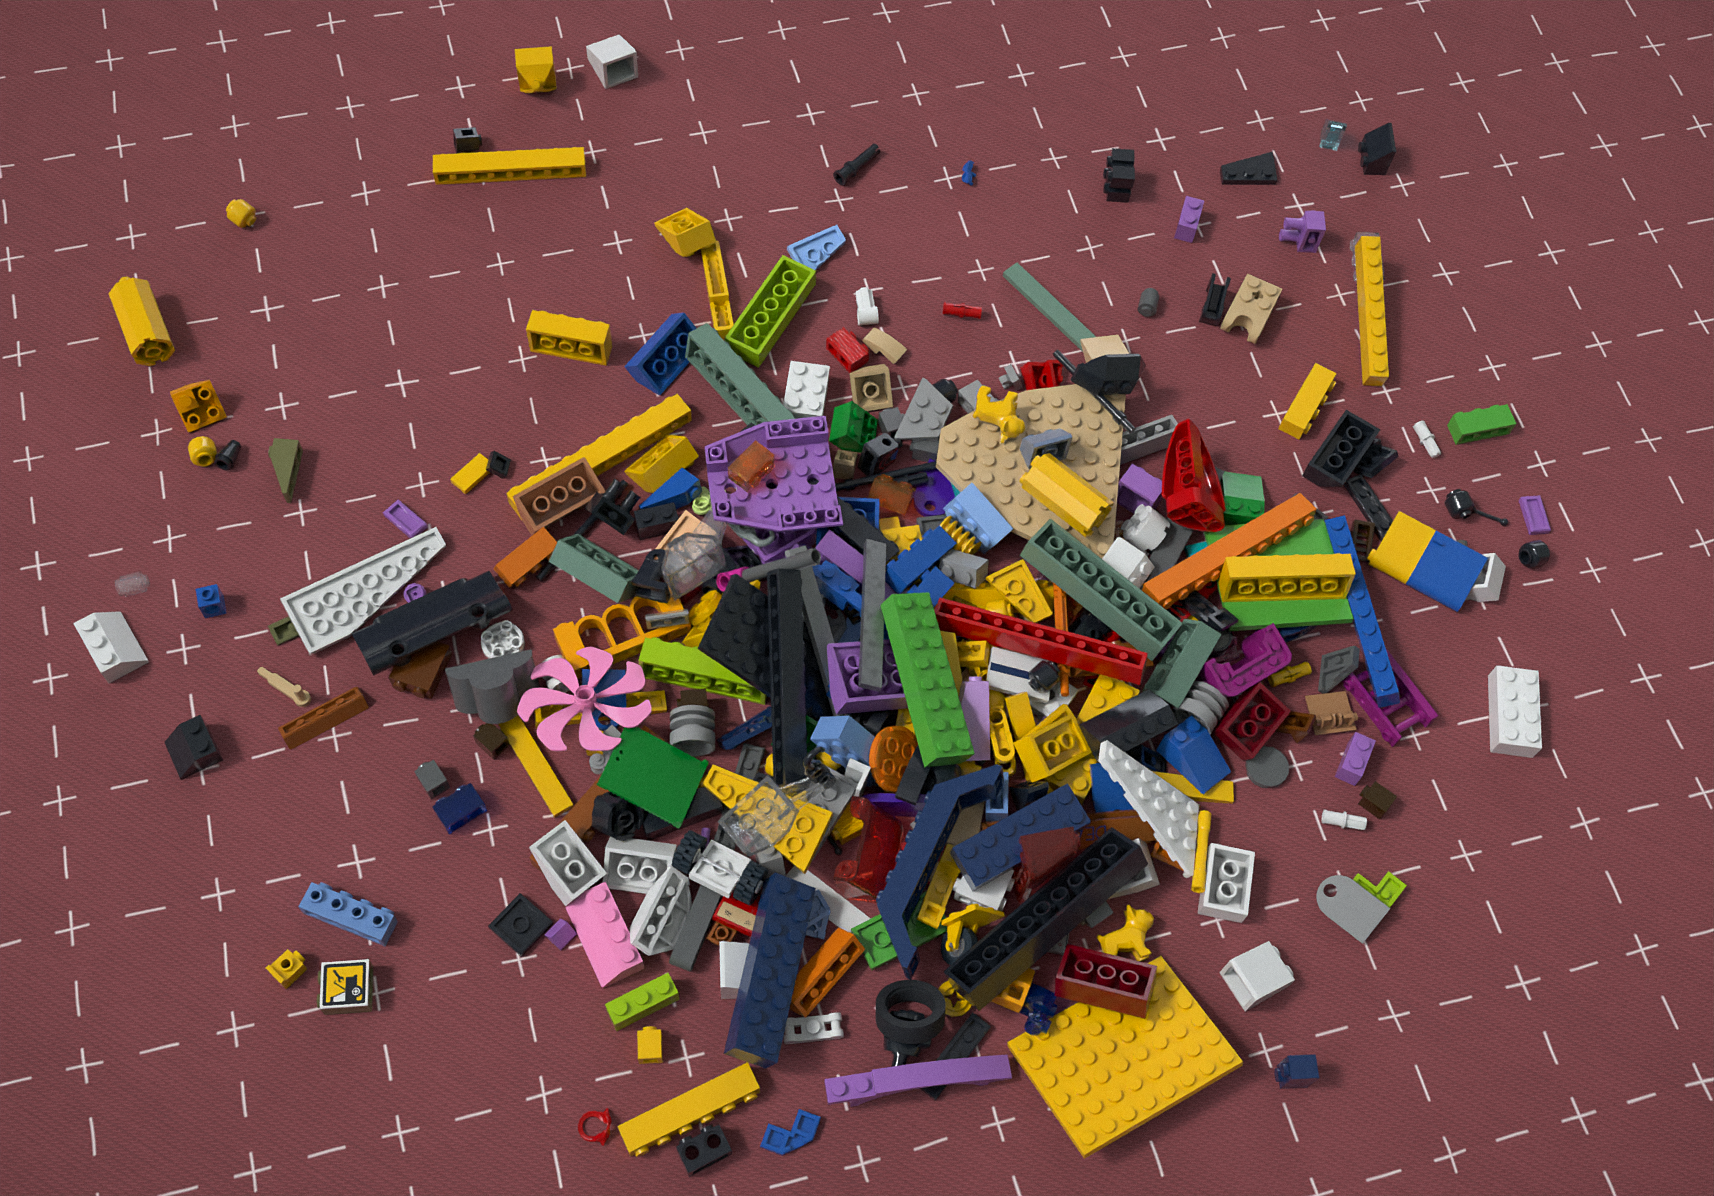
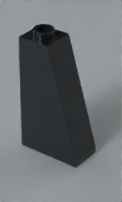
(702, 807)

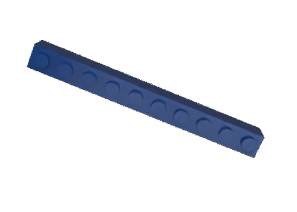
(1364, 619)

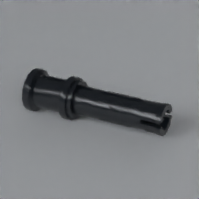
(851, 167)

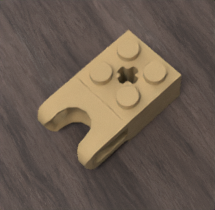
(1252, 307)

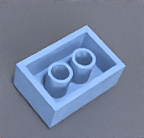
(978, 517)

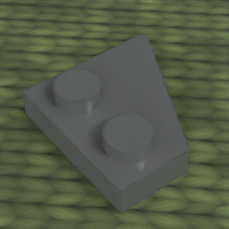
(1336, 667)

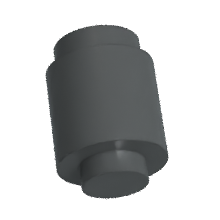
(1148, 302)

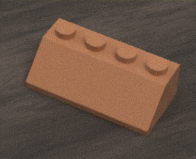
(557, 496)

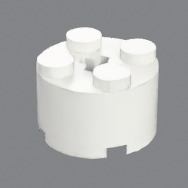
(1145, 528)

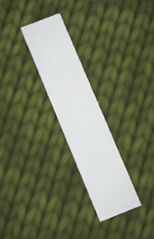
(842, 911)

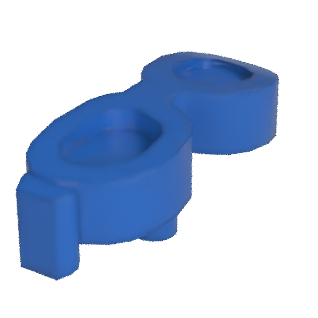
(967, 176)

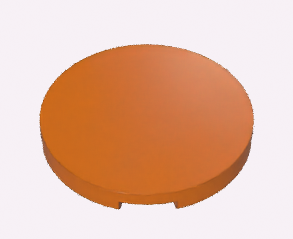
(890, 756)

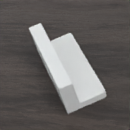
(858, 773)

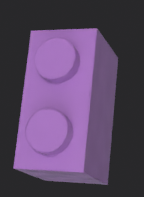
(1189, 219)
(1355, 758)

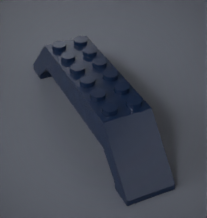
(923, 851)

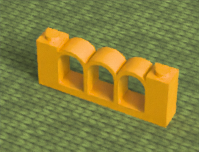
(569, 641)

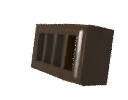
(1363, 525)

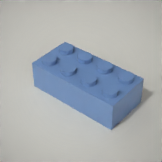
(844, 740)

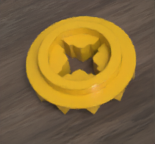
(960, 1007)

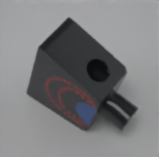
(878, 454)

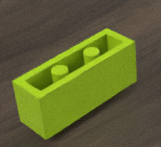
(642, 1001)

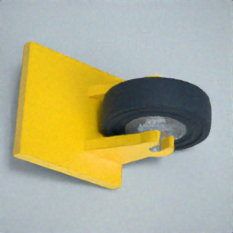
(963, 928)

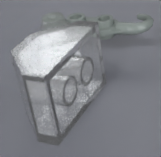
(700, 555)

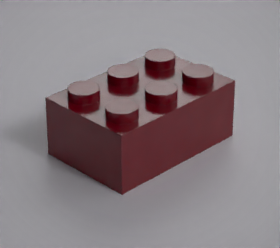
(1251, 721)

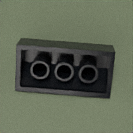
(1341, 451)
(1129, 723)

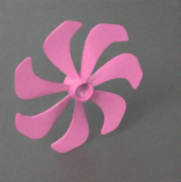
(583, 701)

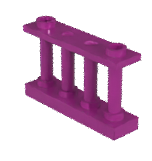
(1409, 696)

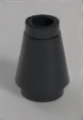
(227, 456)

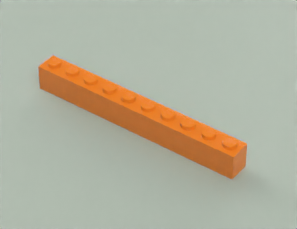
(1245, 541)

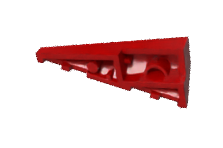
(1042, 374)

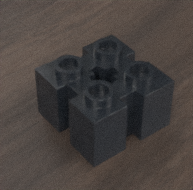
(1119, 175)

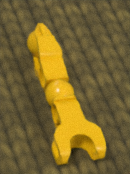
(1000, 733)

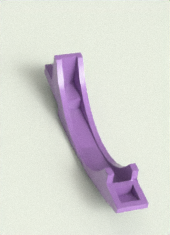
(896, 1079)

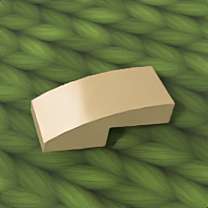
(887, 345)

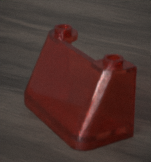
(875, 855)
(1042, 859)

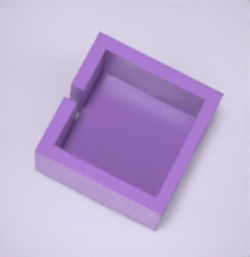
(1139, 488)

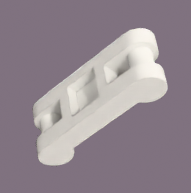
(813, 1028)

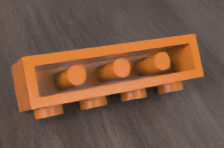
(824, 970)

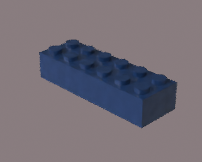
(998, 847)

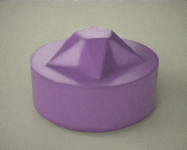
(413, 592)

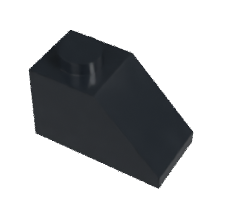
(1148, 758)

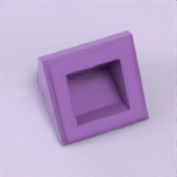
(561, 934)

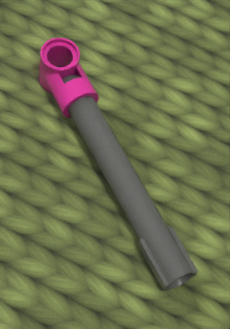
(799, 561)

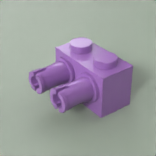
(1306, 231)

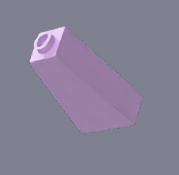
(975, 707)

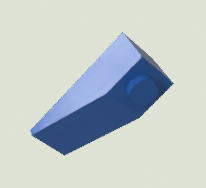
(679, 489)

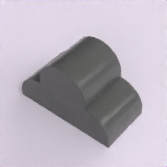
(492, 685)

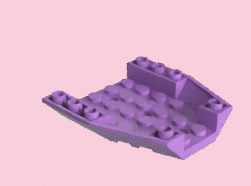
(799, 454)

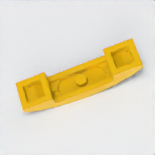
(939, 890)

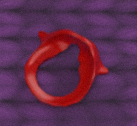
(602, 1116)

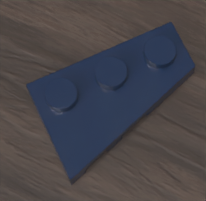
(746, 730)

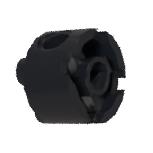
(616, 816)

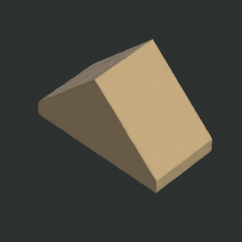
(844, 464)

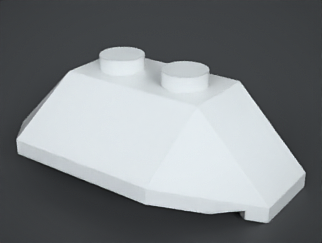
(662, 914)

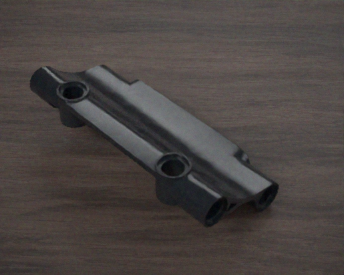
(430, 620)

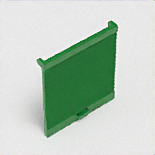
(653, 775)

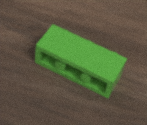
(1481, 424)

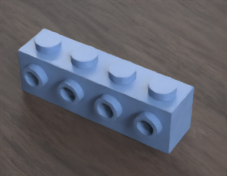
(348, 913)

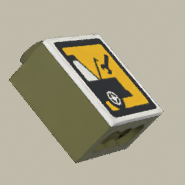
(345, 987)

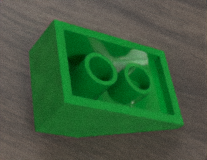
(1242, 498)

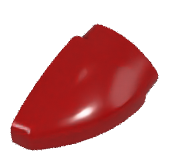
(1191, 482)

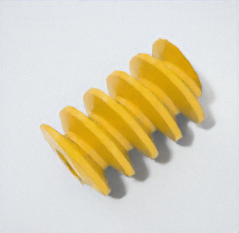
(963, 543)

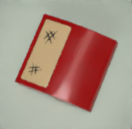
(736, 914)

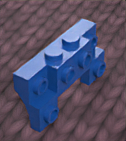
(837, 586)

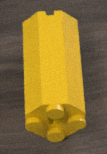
(141, 321)
(1066, 494)

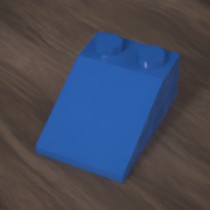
(1194, 755)

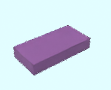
(1534, 515)
(405, 519)

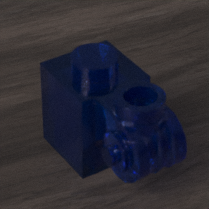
(1038, 1007)

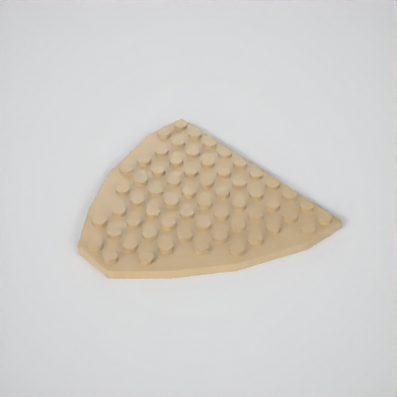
(974, 454)

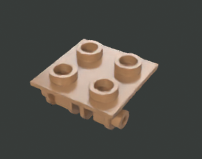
(1331, 713)

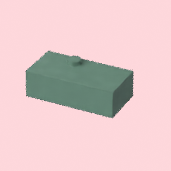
(595, 567)
(1182, 661)

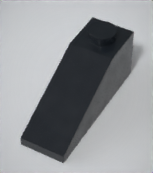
(1028, 792)

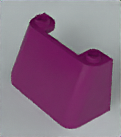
(1264, 655)

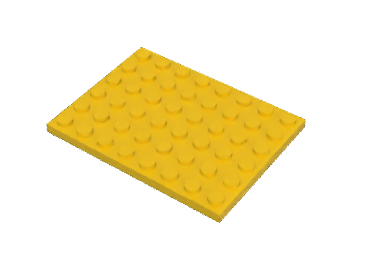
(1118, 1070)

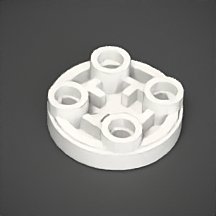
(502, 639)

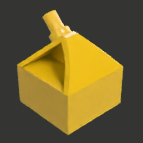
(535, 69)

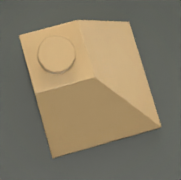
(871, 387)

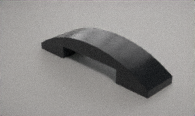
(1207, 613)
(913, 779)

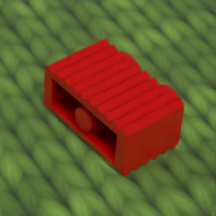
(847, 350)

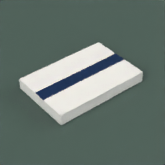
(1010, 671)

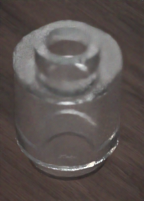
(132, 584)

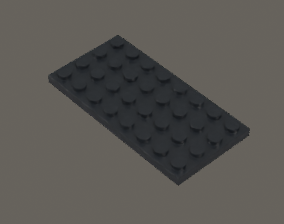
(740, 643)

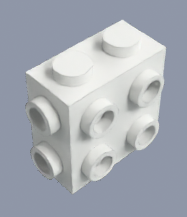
(986, 896)

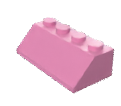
(604, 935)

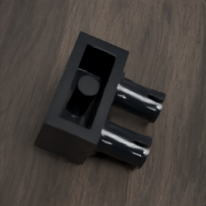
(614, 515)

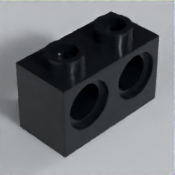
(707, 1155)

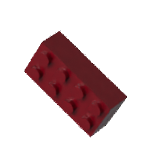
(1105, 981)

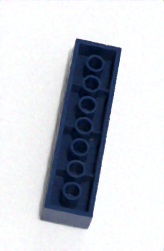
(770, 971)

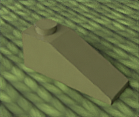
(286, 460)

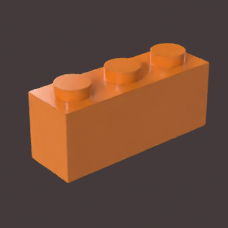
(526, 558)

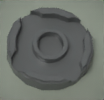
(1267, 768)

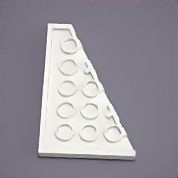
(1156, 801)

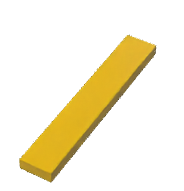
(536, 766)

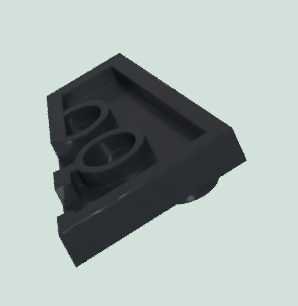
(1250, 171)

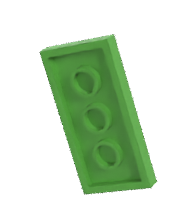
(878, 945)

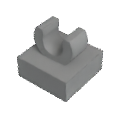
(1010, 378)

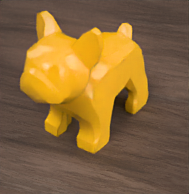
(999, 413)
(1131, 936)

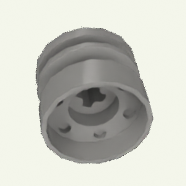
(1204, 704)
(693, 729)

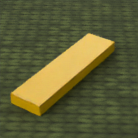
(1021, 717)

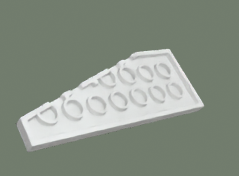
(346, 600)

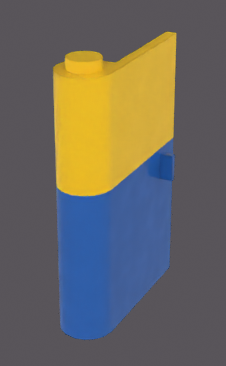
(1427, 561)

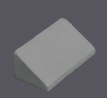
(667, 619)

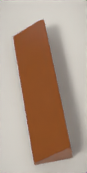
(323, 718)

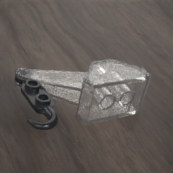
(770, 810)

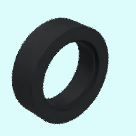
(910, 1031)

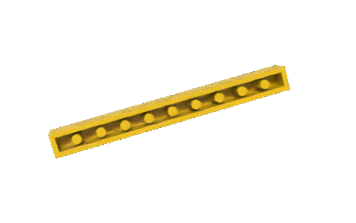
(621, 442)

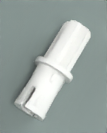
(1427, 439)
(1344, 820)

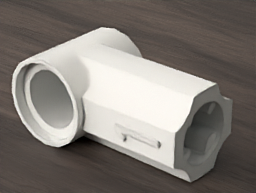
(866, 310)

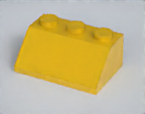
(662, 462)

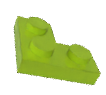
(1387, 889)

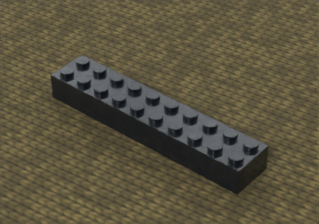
(1045, 918)

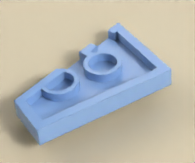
(817, 248)

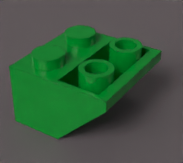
(852, 427)

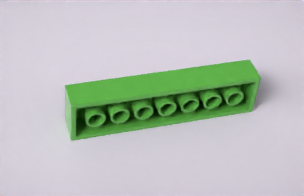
(927, 679)

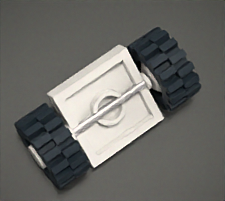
(719, 868)

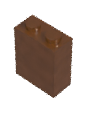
(423, 671)

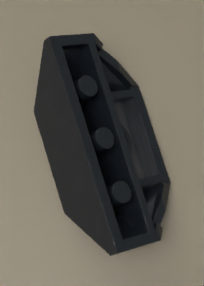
(1110, 374)

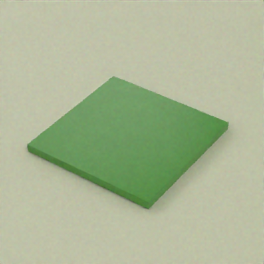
(1289, 613)

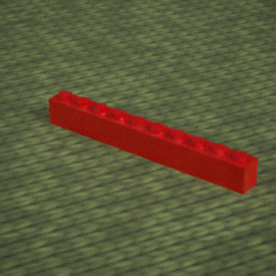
(1041, 641)

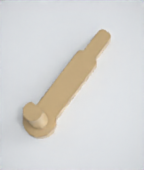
(296, 693)

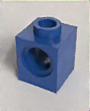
(211, 601)

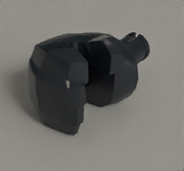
(902, 1051)

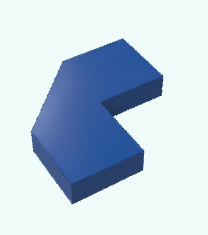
(784, 1141)

